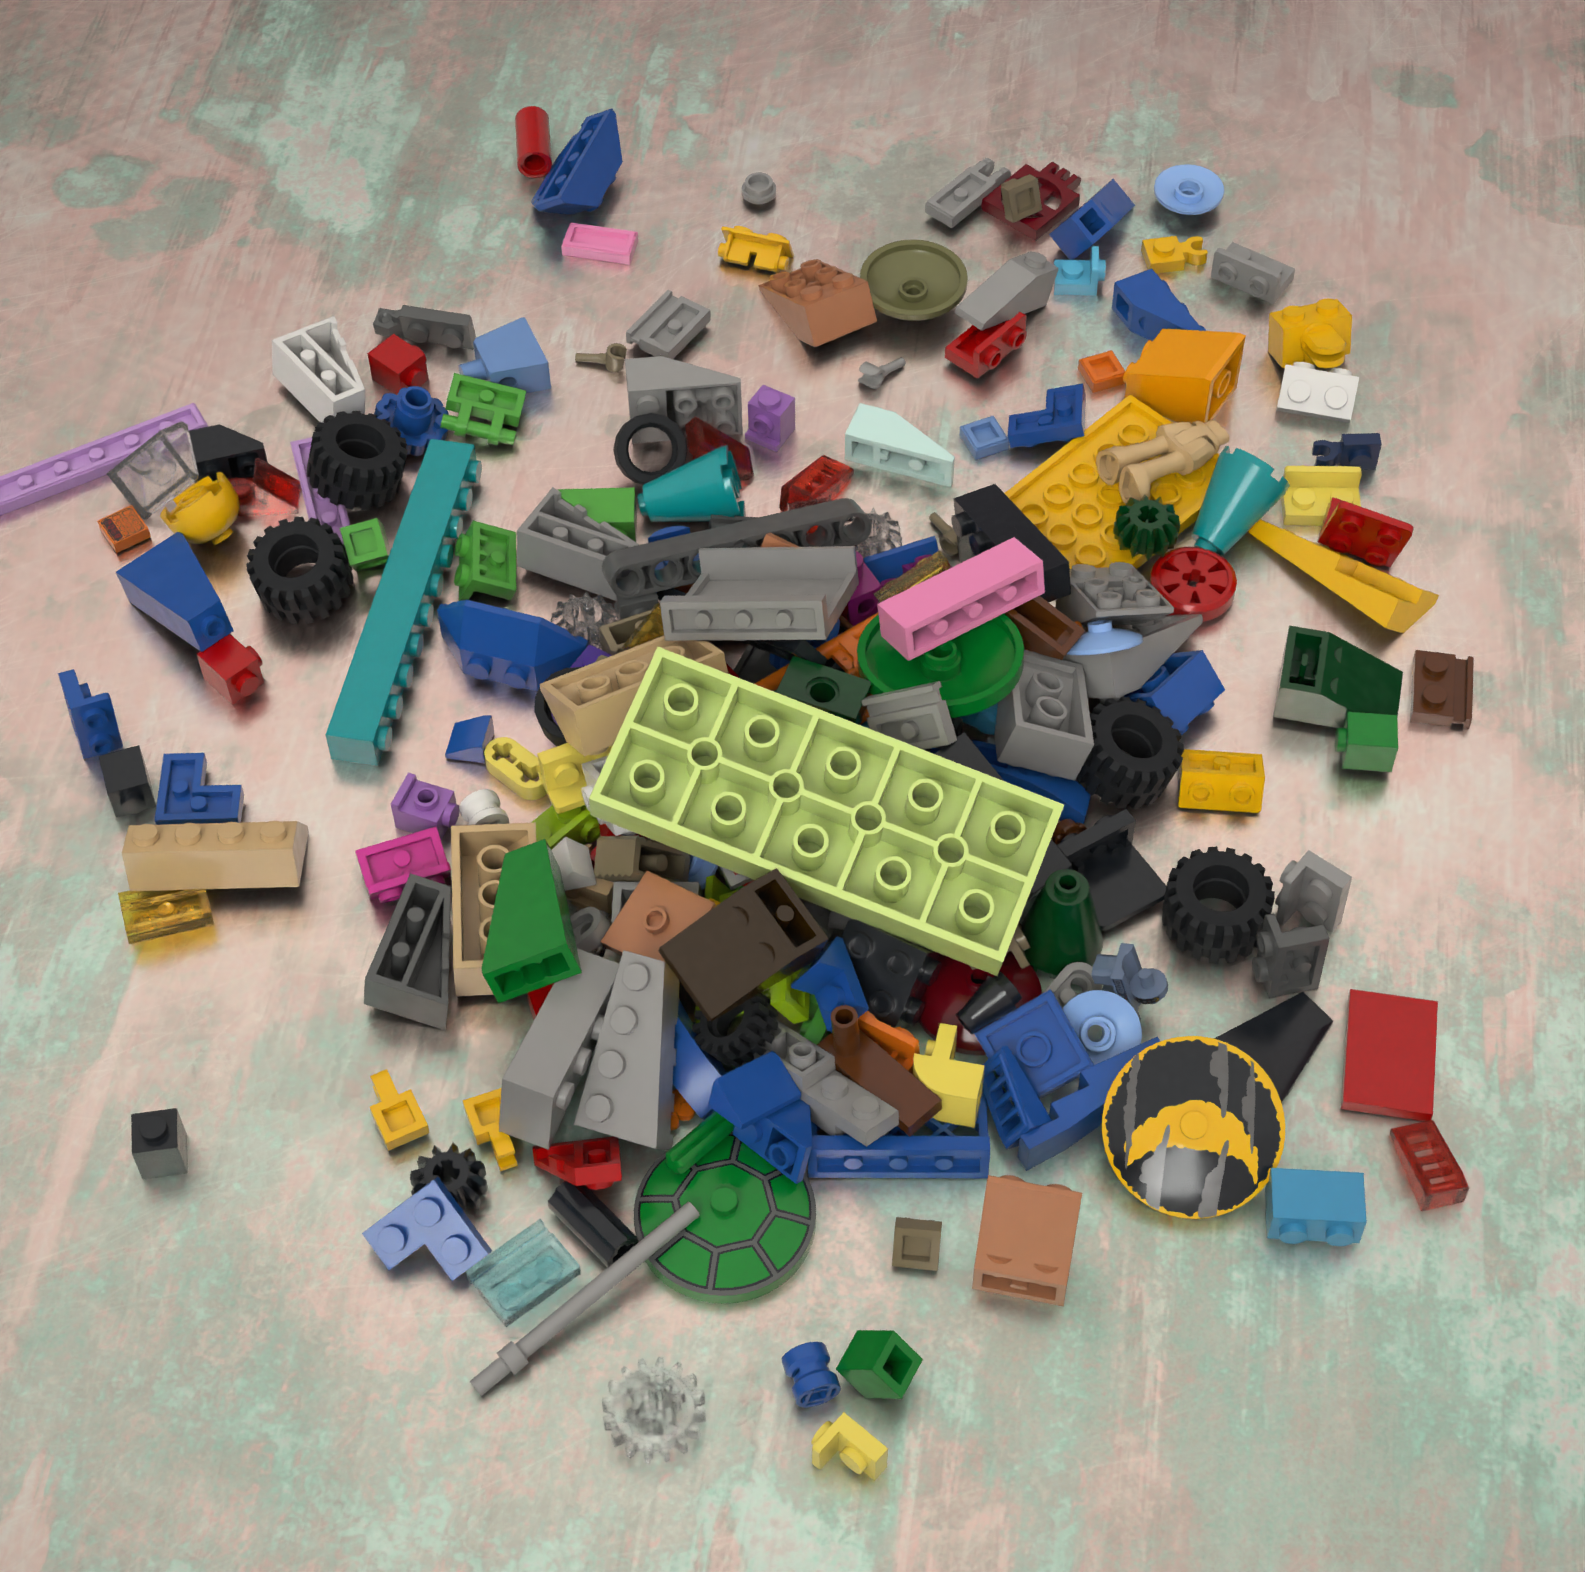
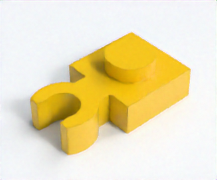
(1169, 255)

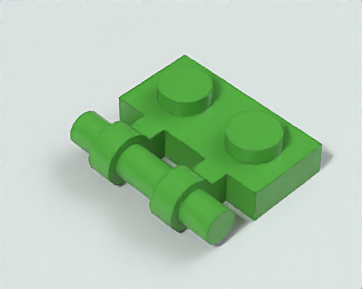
(486, 401)

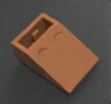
(820, 301)
(1026, 1239)

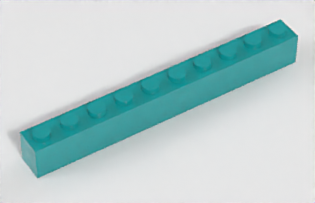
(403, 604)

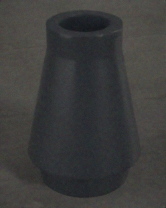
(990, 1002)

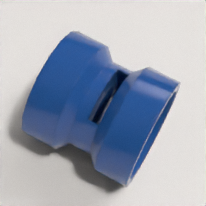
(811, 1377)

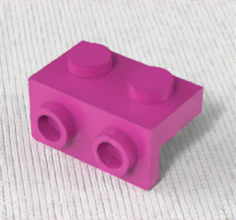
(389, 863)

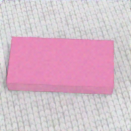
(599, 243)

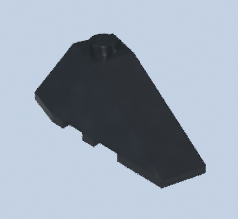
(1282, 1039)

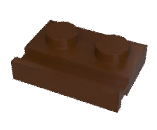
(1441, 689)

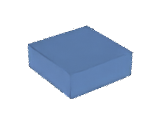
(984, 437)

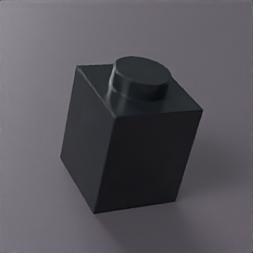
(127, 781)
(159, 1143)

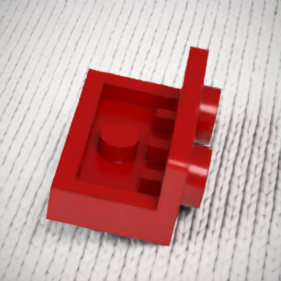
(983, 350)

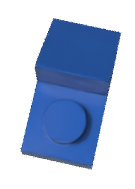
(832, 981)

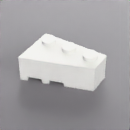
(318, 370)

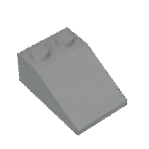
(1046, 718)

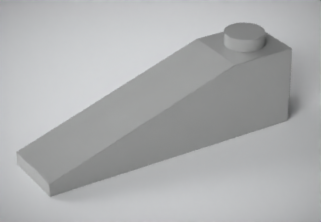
(1129, 669)

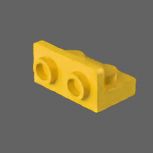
(1221, 781)

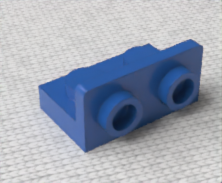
(90, 717)

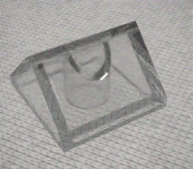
(157, 470)

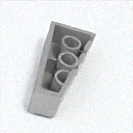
(556, 1052)
(635, 1056)

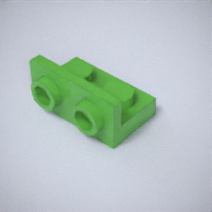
(486, 561)

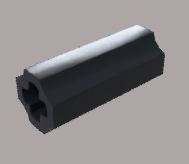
(592, 1222)

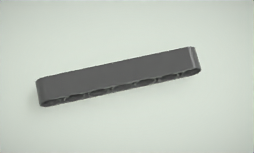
(682, 549)

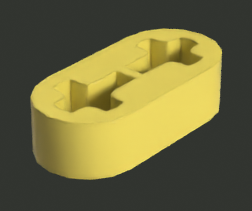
(513, 773)

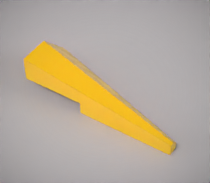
(1374, 592)

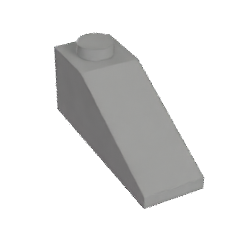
(1015, 287)

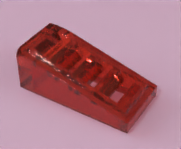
(812, 484)
(1429, 1195)

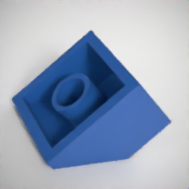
(1181, 688)

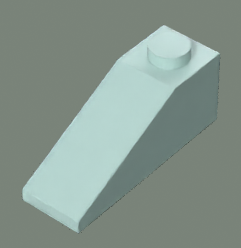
(894, 445)

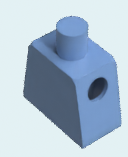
(510, 358)

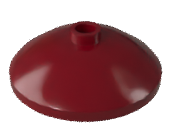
(956, 986)

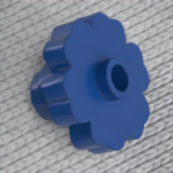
(415, 416)

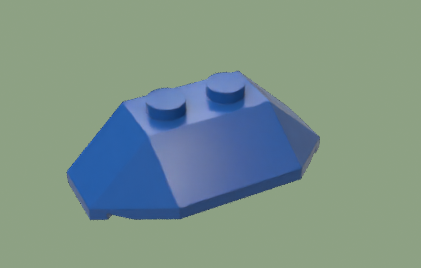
(583, 168)
(506, 643)

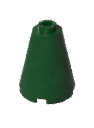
(1062, 924)

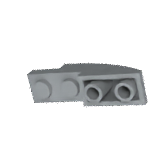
(834, 1100)

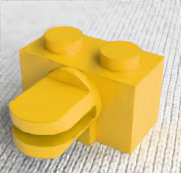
(1311, 334)

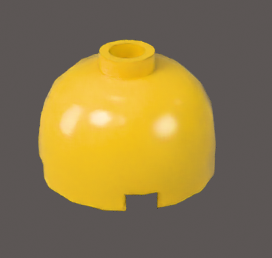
(204, 511)

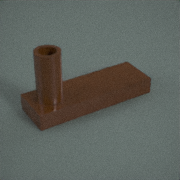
(878, 1072)

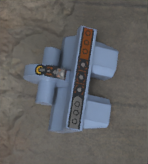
(1127, 979)

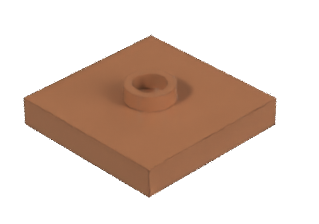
(654, 916)

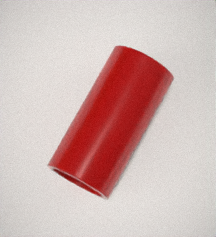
(533, 142)

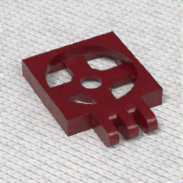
(1051, 183)

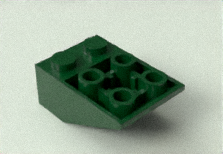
(1329, 677)

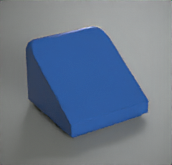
(470, 739)

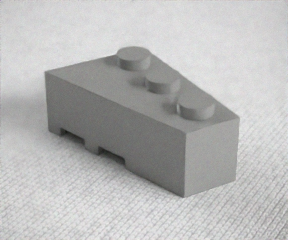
(569, 545)

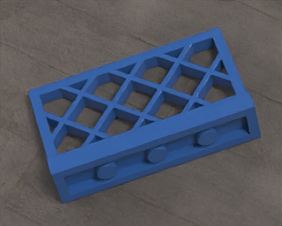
(904, 1156)

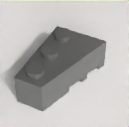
(413, 956)

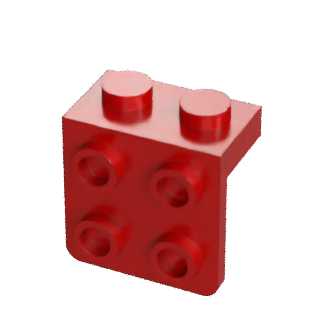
(1363, 533)

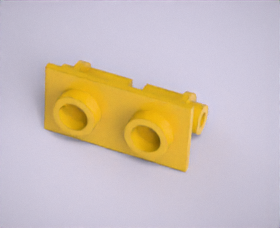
(771, 250)

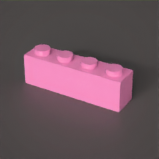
(961, 598)

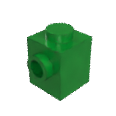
(1368, 741)
(879, 1364)

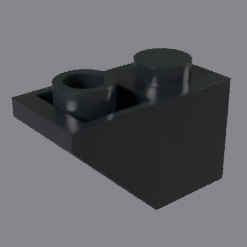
(225, 451)

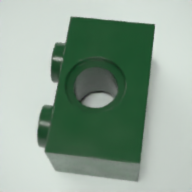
(825, 689)

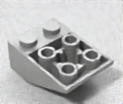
(681, 393)
(1112, 594)

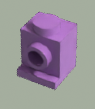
(770, 418)
(424, 806)

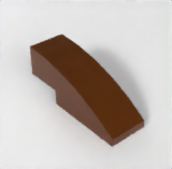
(1045, 628)

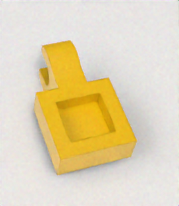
(396, 1114)
(484, 1117)

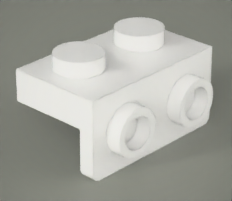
(1318, 392)

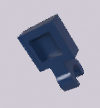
(1352, 450)

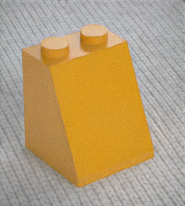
(1186, 373)

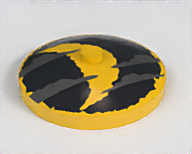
(1193, 1127)

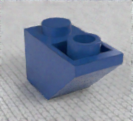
(782, 1139)

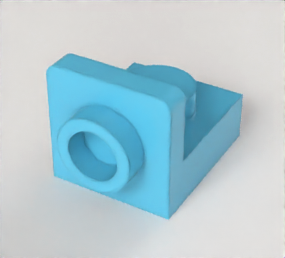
(1079, 276)

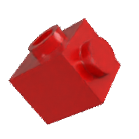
(398, 364)
(231, 668)

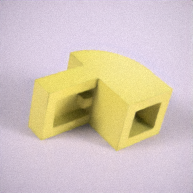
(953, 1081)

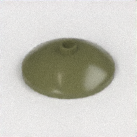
(915, 279)

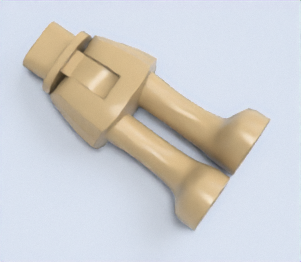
(1182, 450)

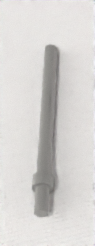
(514, 1356)

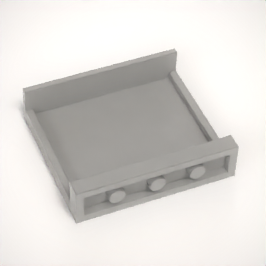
(763, 594)

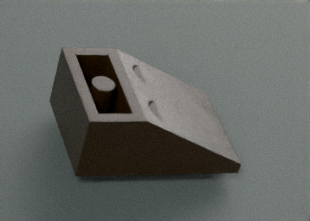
(744, 945)

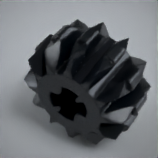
(454, 1167)

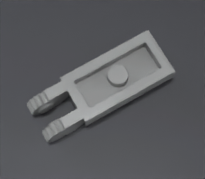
(965, 192)

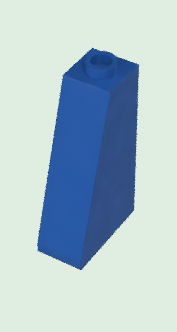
(176, 592)

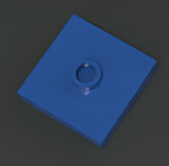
(1040, 1042)

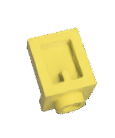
(856, 1446)

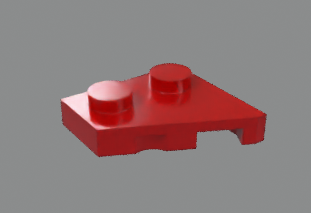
(582, 1161)

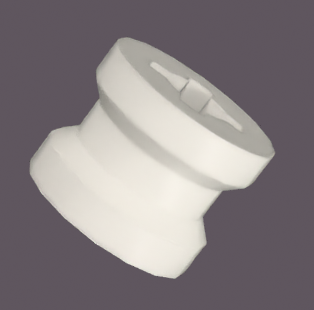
(483, 808)

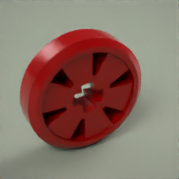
(1210, 571)

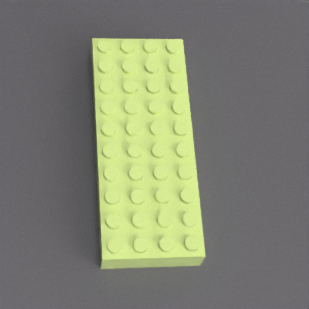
(830, 806)

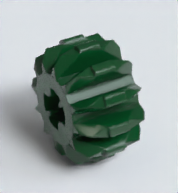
(1146, 527)

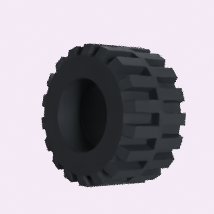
(356, 460)
(289, 547)
(1152, 750)
(1220, 877)

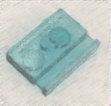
(523, 1272)

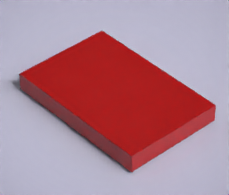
(1389, 1055)

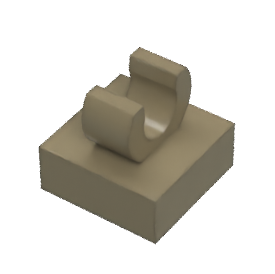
(1021, 198)
(916, 1243)

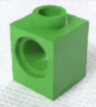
(366, 544)

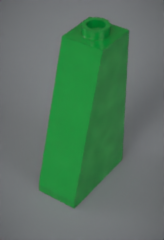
(530, 926)

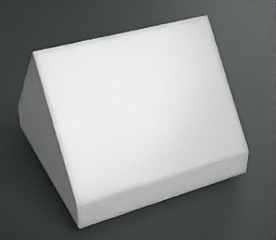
(574, 864)

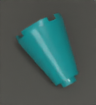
(695, 490)
(1235, 500)

